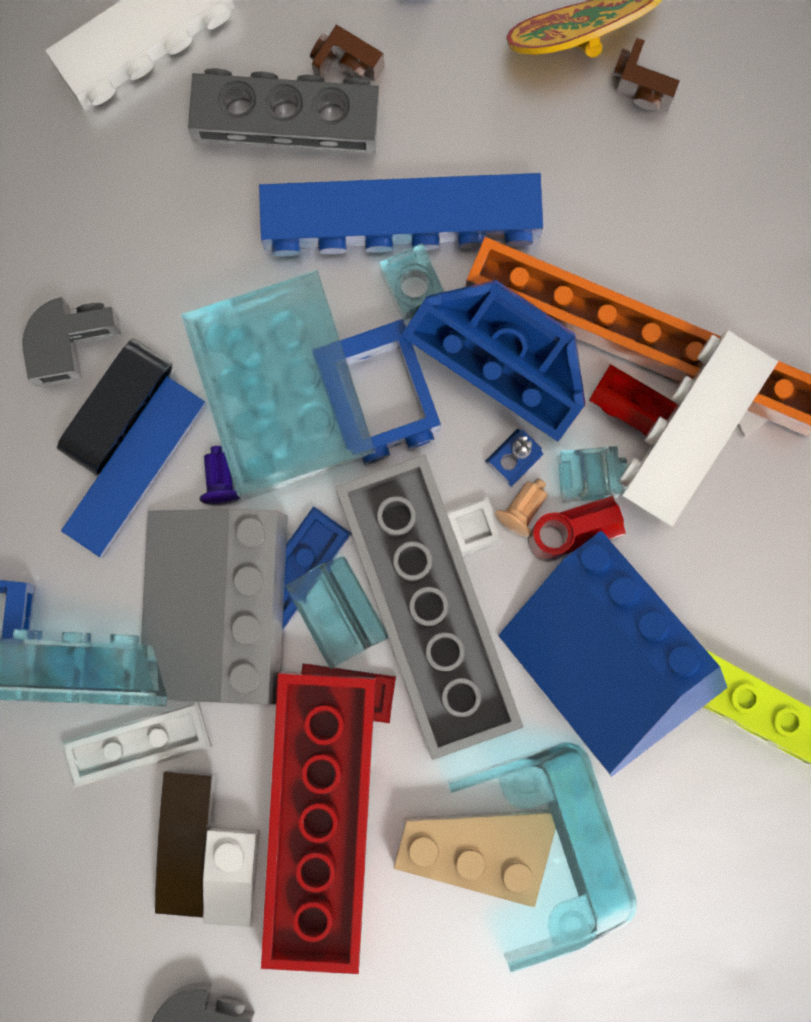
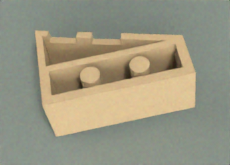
(480, 852)

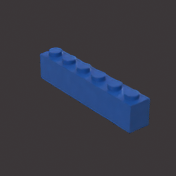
(400, 212)

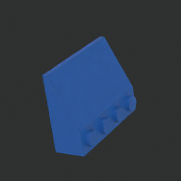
(611, 654)

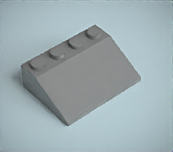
(216, 602)

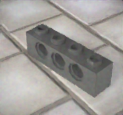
(304, 129)

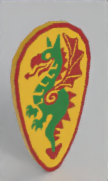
(575, 26)

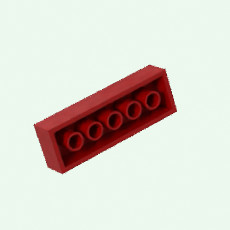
(318, 823)

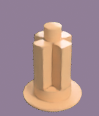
(523, 508)

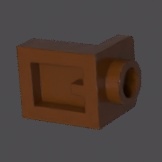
(354, 55)

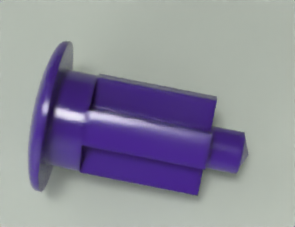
(218, 479)

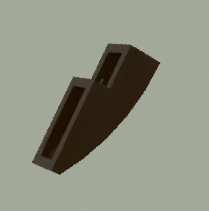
(182, 842)

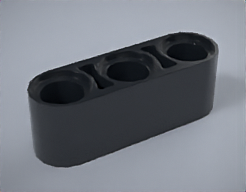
(114, 406)

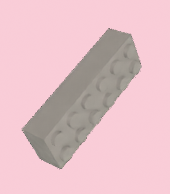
(429, 607)

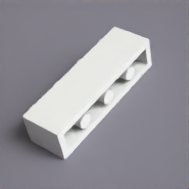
(127, 41)
(698, 426)

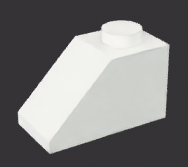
(230, 876)

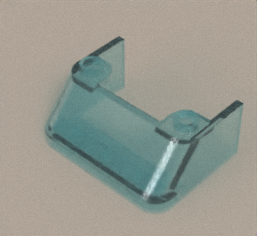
(568, 783)

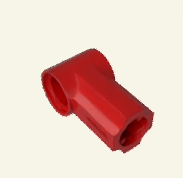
(577, 527)

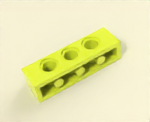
(763, 712)

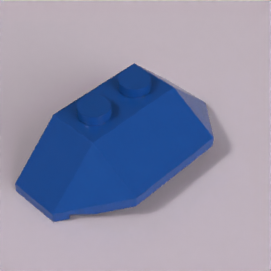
(504, 351)

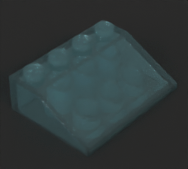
(278, 385)
(79, 670)

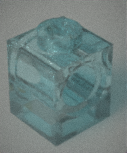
(405, 265)
(590, 473)

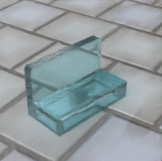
(336, 611)

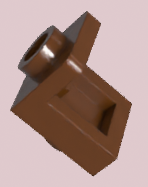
(646, 87)

